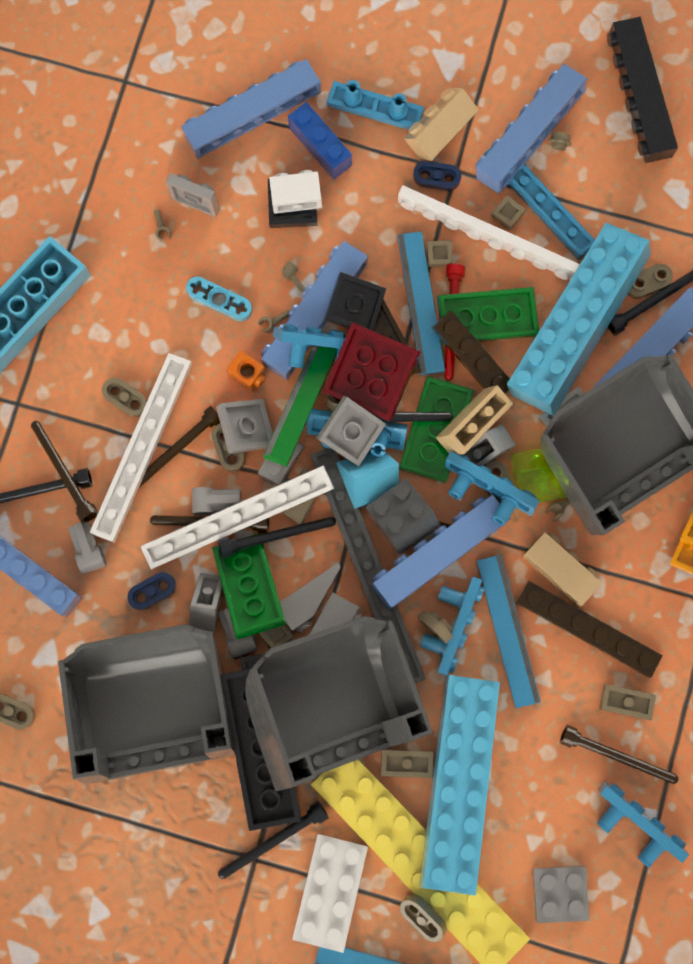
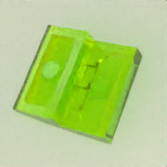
(535, 475)

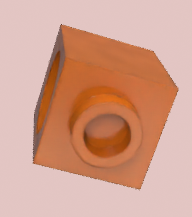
(244, 361)

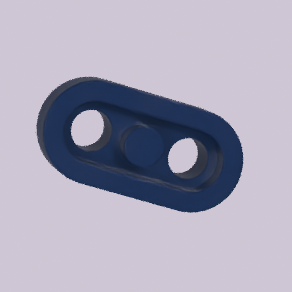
(437, 174)
(152, 591)

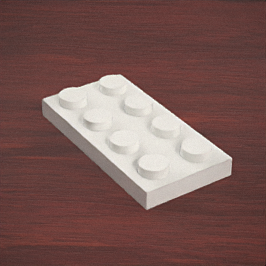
(330, 893)

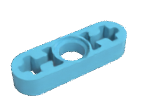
(237, 299)

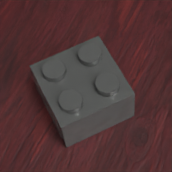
(402, 516)

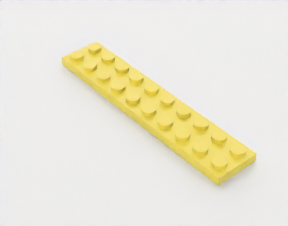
(400, 843)

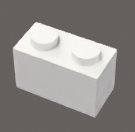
(295, 191)

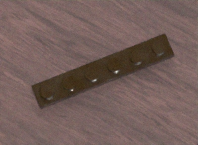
(589, 629)

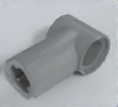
(208, 501)
(88, 553)
(237, 647)

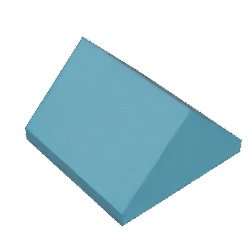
(370, 478)

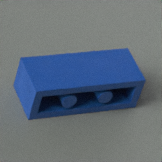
(320, 140)

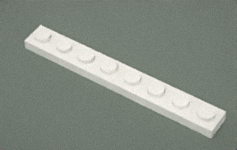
(478, 229)
(141, 448)
(237, 517)

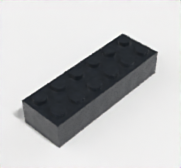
(262, 803)

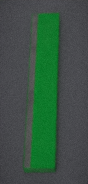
(300, 405)

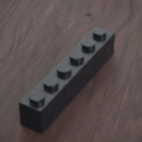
(642, 90)

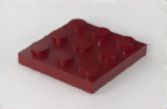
(372, 371)

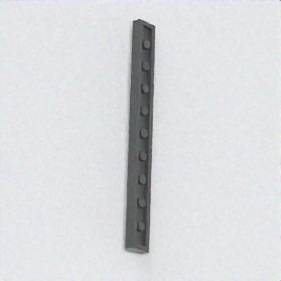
(363, 554)

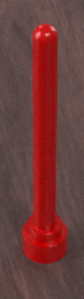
(455, 273)

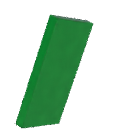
(494, 313)
(423, 452)
(249, 591)

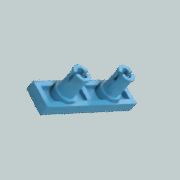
(374, 106)
(302, 338)
(391, 436)
(483, 477)
(466, 615)
(653, 827)

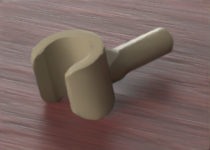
(161, 227)
(289, 272)
(273, 321)
(558, 508)

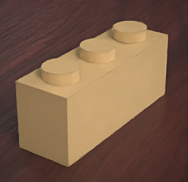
(441, 123)
(474, 420)
(562, 569)

